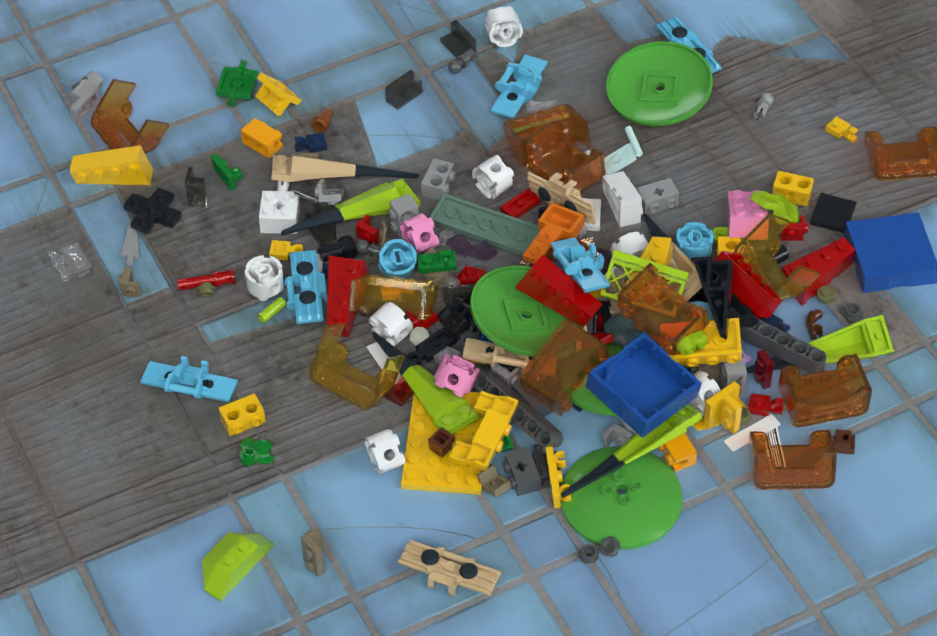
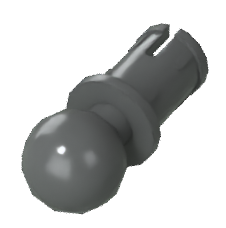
(461, 61)
(363, 247)

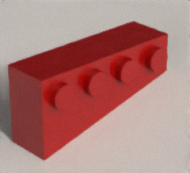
(828, 261)
(340, 274)
(749, 287)
(558, 292)

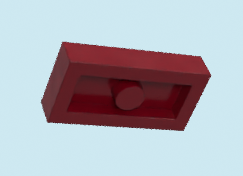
(763, 369)

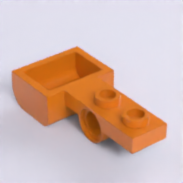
(554, 225)

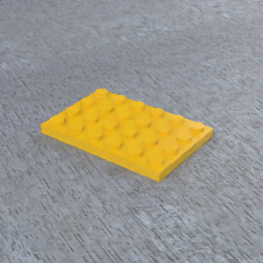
(429, 471)

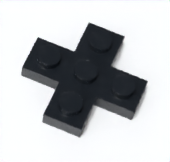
(152, 210)

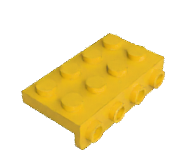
(717, 348)

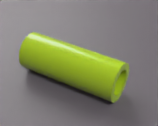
(271, 310)

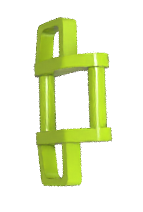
(780, 205)

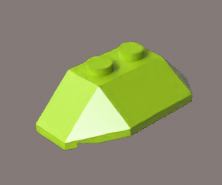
(232, 561)

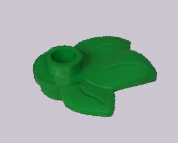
(255, 451)

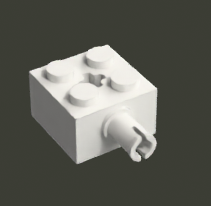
(279, 209)

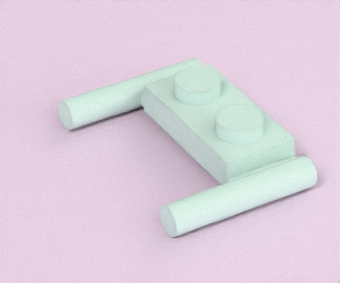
(624, 155)

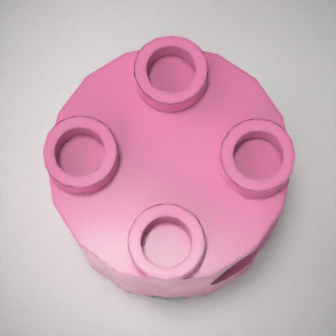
(419, 233)
(457, 365)

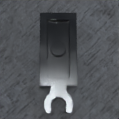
(433, 345)

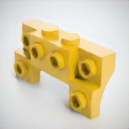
(489, 436)

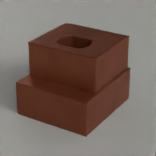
(441, 437)
(844, 442)

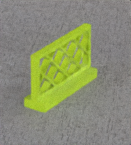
(637, 264)

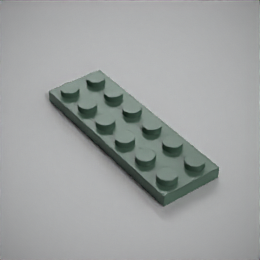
(484, 224)

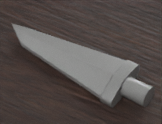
(130, 247)

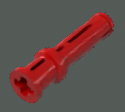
(216, 279)

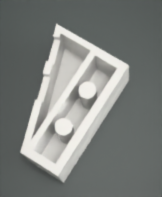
(622, 198)

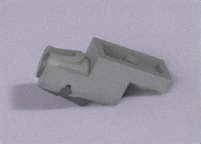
(85, 95)

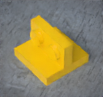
(275, 94)
(724, 408)

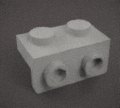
(330, 196)

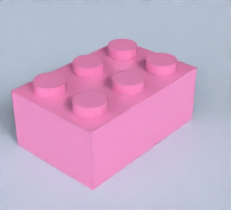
(743, 213)

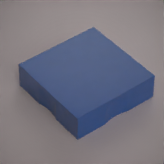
(891, 252)
(643, 385)

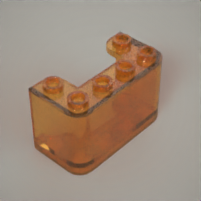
(551, 152)
(660, 310)
(562, 366)
(826, 394)

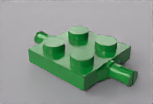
(237, 83)

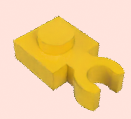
(282, 249)

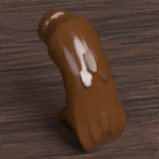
(814, 329)

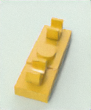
(556, 476)

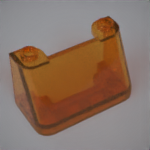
(903, 159)
(793, 465)

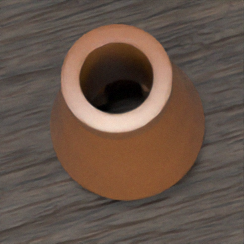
(321, 121)

